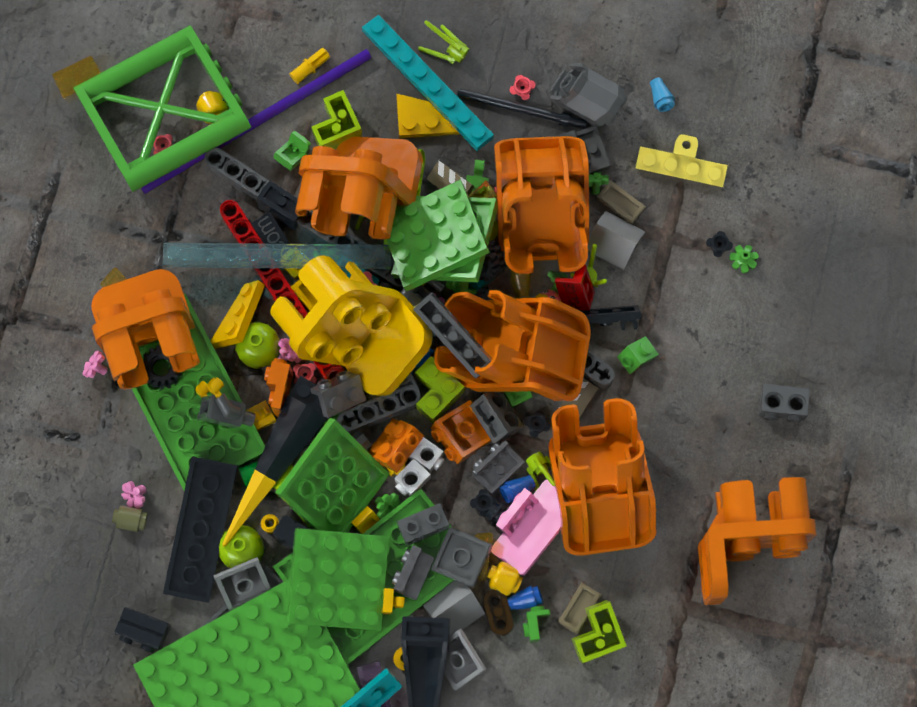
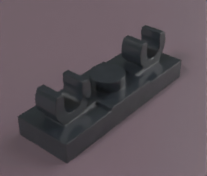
(608, 315)

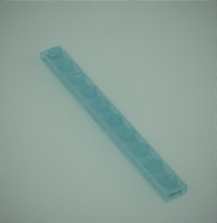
(272, 255)

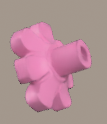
(287, 352)
(95, 365)
(133, 494)

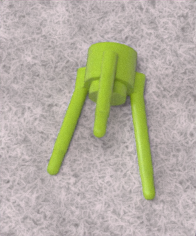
(457, 49)
(593, 275)
(538, 464)

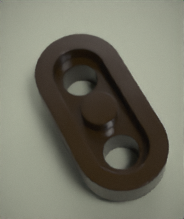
(498, 613)

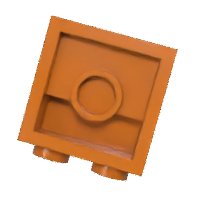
(279, 381)
(460, 433)
(395, 444)

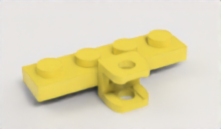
(682, 163)

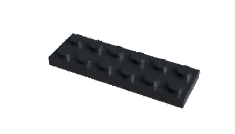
(200, 529)

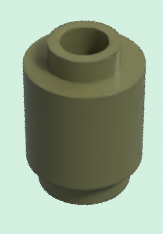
(130, 518)

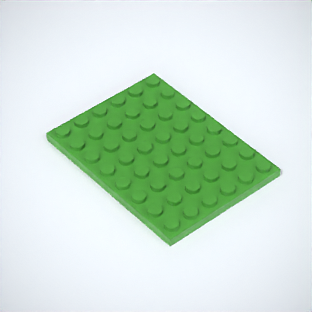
(250, 662)

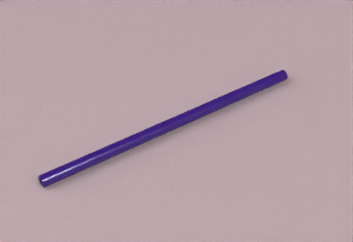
(277, 108)

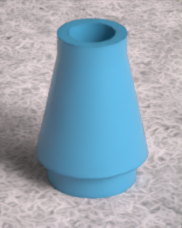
(662, 97)

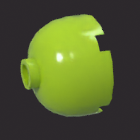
(259, 345)
(242, 547)

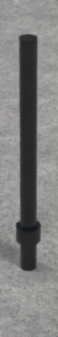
(564, 119)

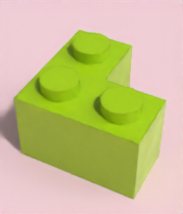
(341, 124)
(442, 393)
(605, 634)

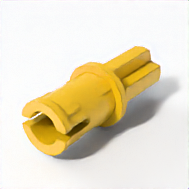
(309, 65)

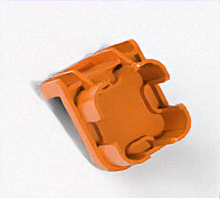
(358, 178)
(543, 201)
(140, 313)
(531, 343)
(602, 481)
(742, 536)

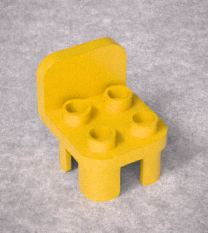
(355, 326)

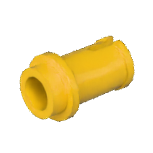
(265, 521)

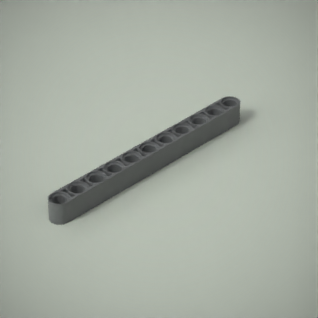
(247, 174)

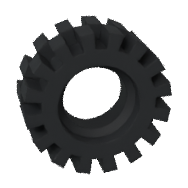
(493, 263)
(157, 380)

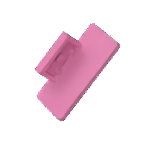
(528, 527)

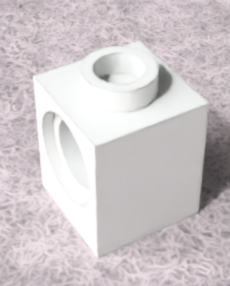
(437, 460)
(412, 468)

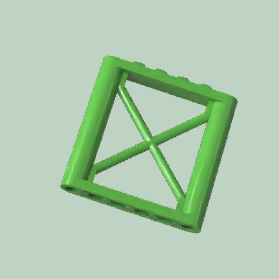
(176, 47)

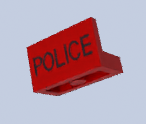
(576, 291)

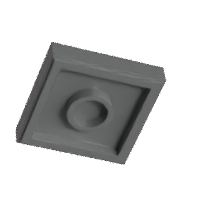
(462, 557)

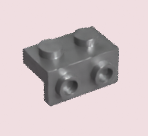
(339, 393)
(497, 467)
(413, 573)

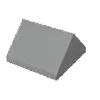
(615, 239)
(242, 583)
(457, 604)
(462, 661)

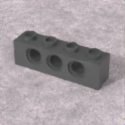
(452, 333)

